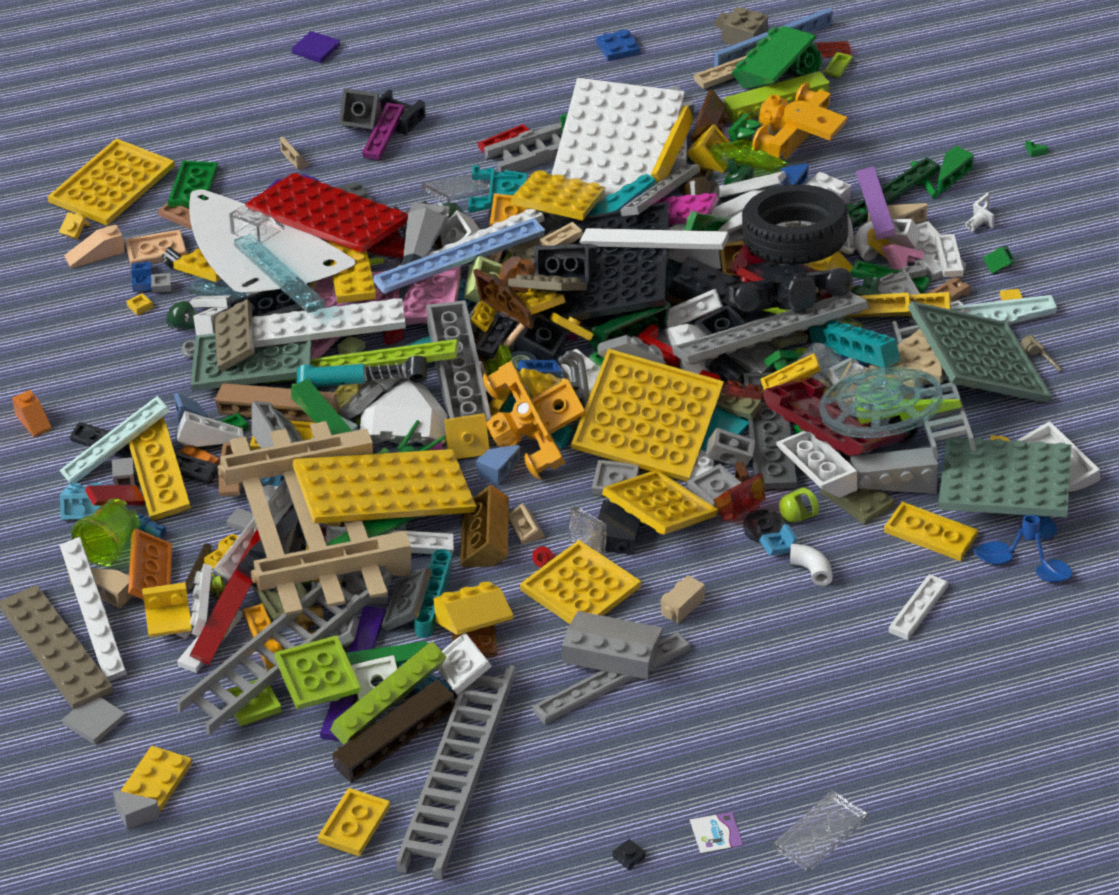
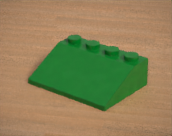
(772, 56)

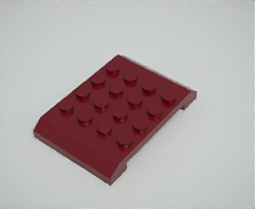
(799, 404)

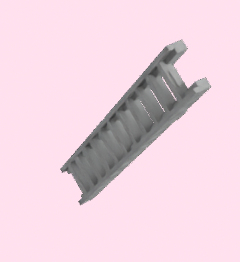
(542, 153)
(443, 760)

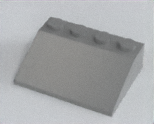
(611, 644)

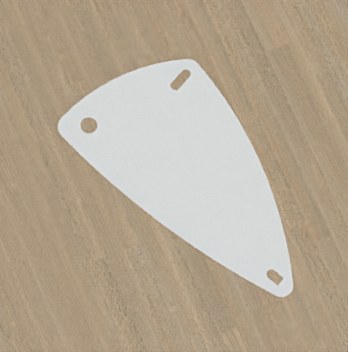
(296, 249)

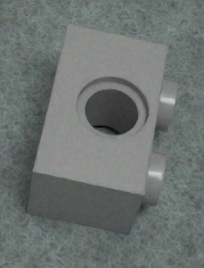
(730, 447)

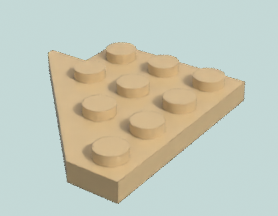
(918, 355)

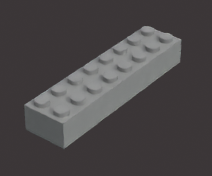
(458, 377)

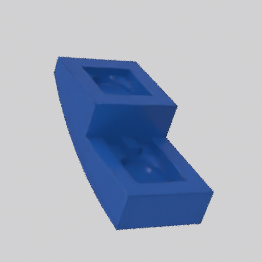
(141, 276)

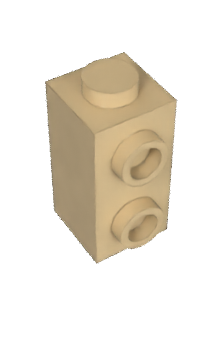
(682, 599)

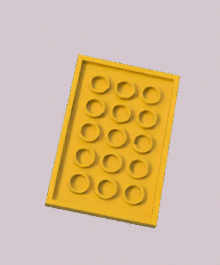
(111, 181)

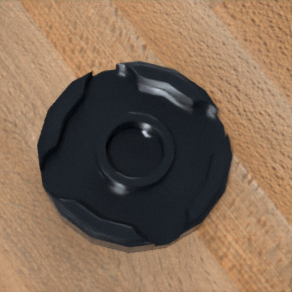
(761, 523)

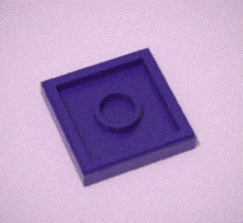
(315, 46)

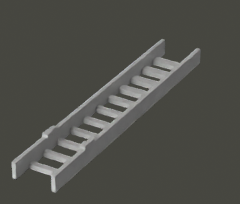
(945, 422)
(266, 678)

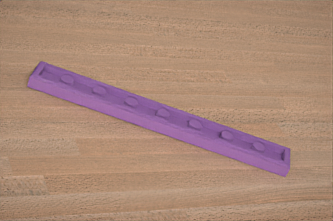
(875, 203)

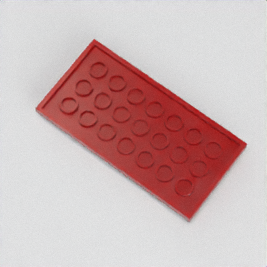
(328, 212)

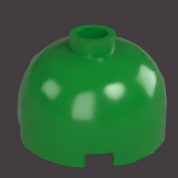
(807, 62)

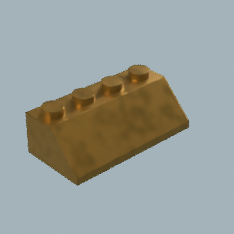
(485, 530)

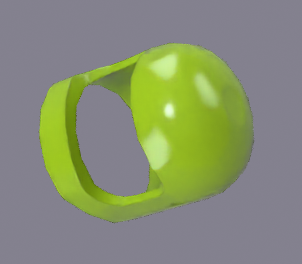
(792, 507)

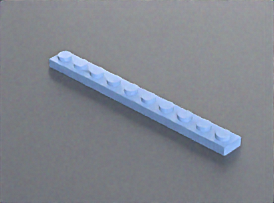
(458, 255)

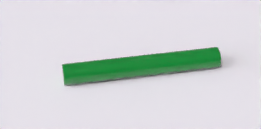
(927, 184)

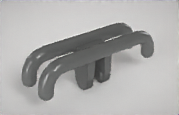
(579, 378)

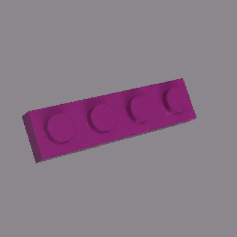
(383, 131)

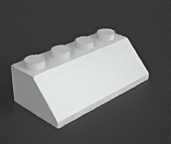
(820, 463)

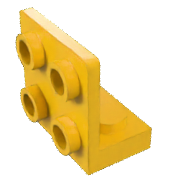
(167, 609)

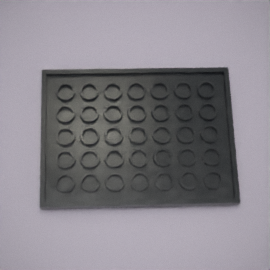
(623, 276)

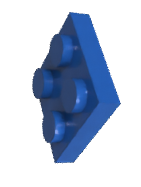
(618, 45)

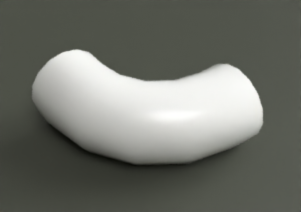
(861, 243)
(814, 561)

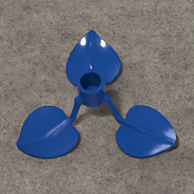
(1033, 528)

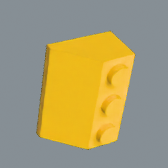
(472, 608)

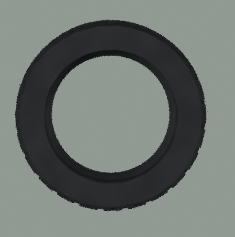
(795, 244)

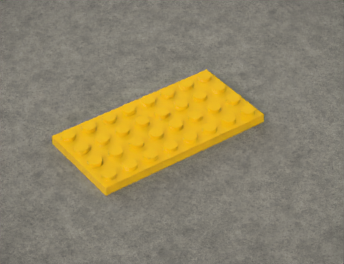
(383, 486)

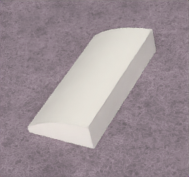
(1082, 470)

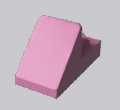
(899, 256)

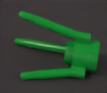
(402, 448)

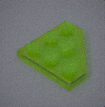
(744, 153)

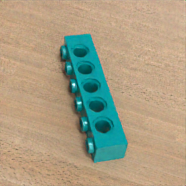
(857, 343)

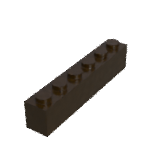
(393, 731)

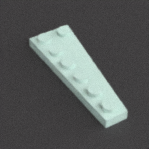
(1013, 310)

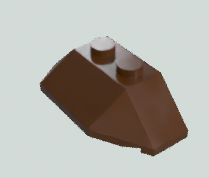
(711, 113)

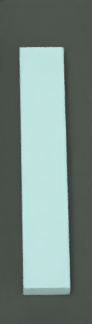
(114, 440)

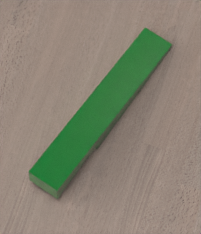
(317, 407)

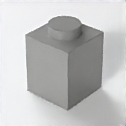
(123, 471)

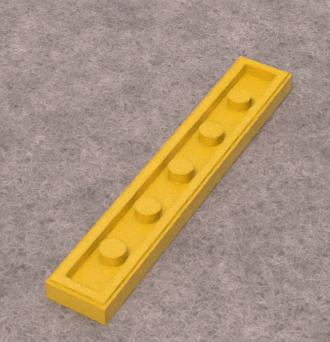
(673, 144)

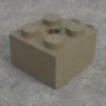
(741, 25)

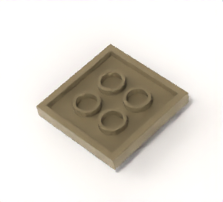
(547, 282)

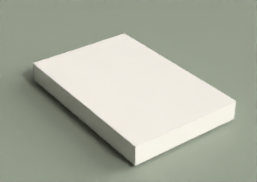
(463, 663)

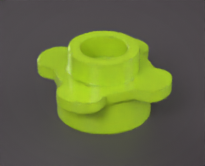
(217, 584)

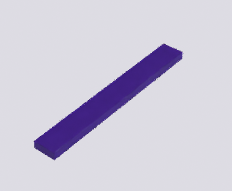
(365, 639)

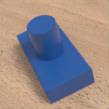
(542, 366)

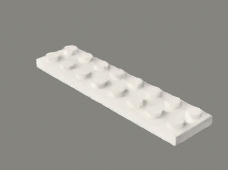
(328, 322)

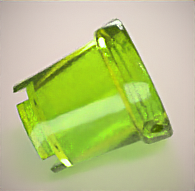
(106, 531)

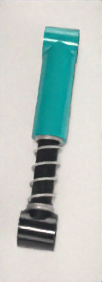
(413, 369)

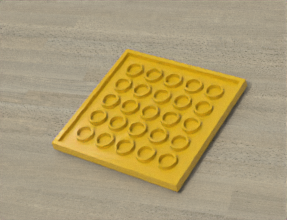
(647, 415)

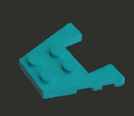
(500, 183)

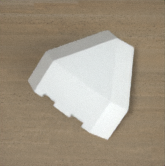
(397, 411)

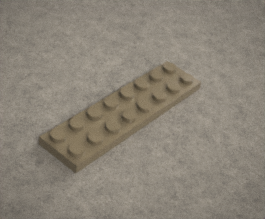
(55, 647)

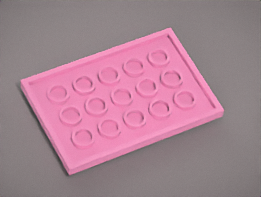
(432, 290)

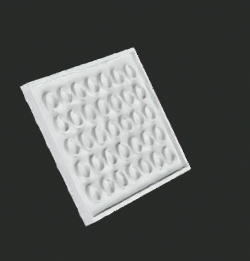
(615, 132)

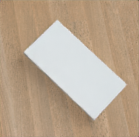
(927, 244)

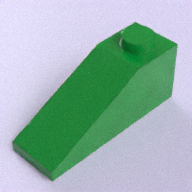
(955, 165)

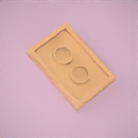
(152, 246)

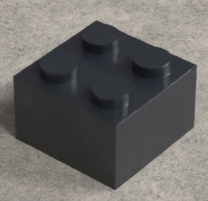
(544, 339)

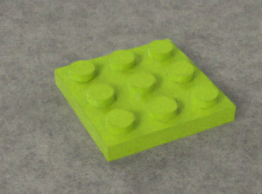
(317, 672)

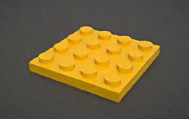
(558, 195)
(659, 502)
(580, 582)

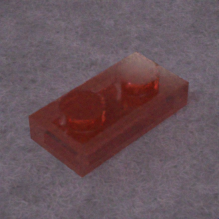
(749, 391)

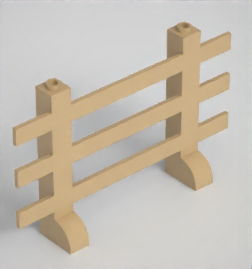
(319, 561)

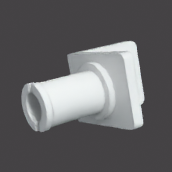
(981, 214)

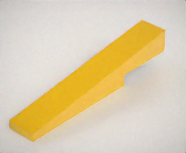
(897, 304)

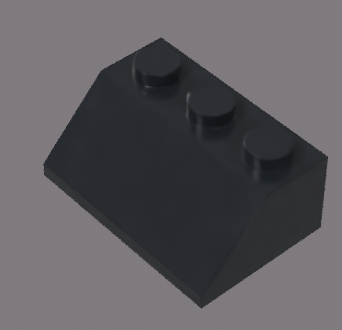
(566, 260)

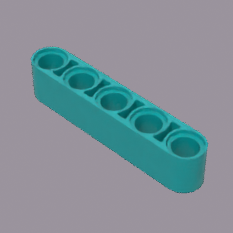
(441, 572)

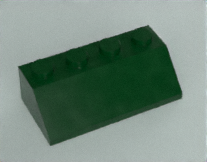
(630, 324)

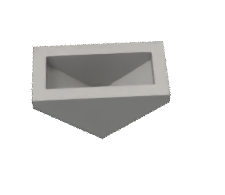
(135, 809)

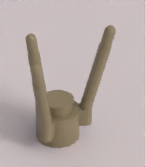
(1033, 347)

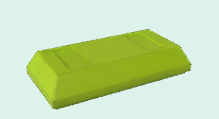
(838, 65)

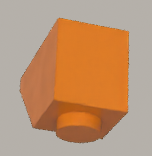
(30, 413)

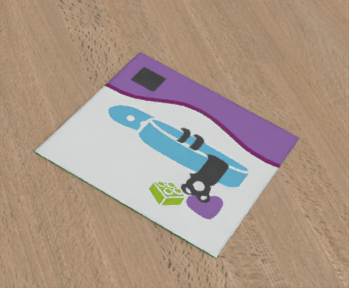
(716, 832)

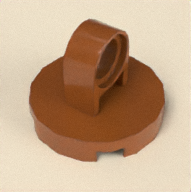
(517, 266)

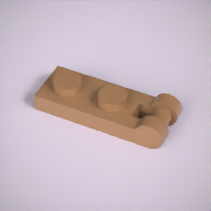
(954, 287)

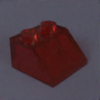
(741, 498)

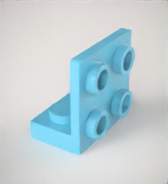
(75, 502)

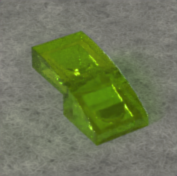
(503, 357)

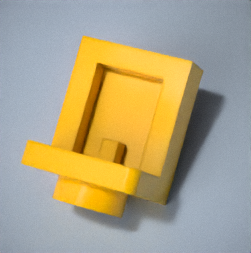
(73, 225)

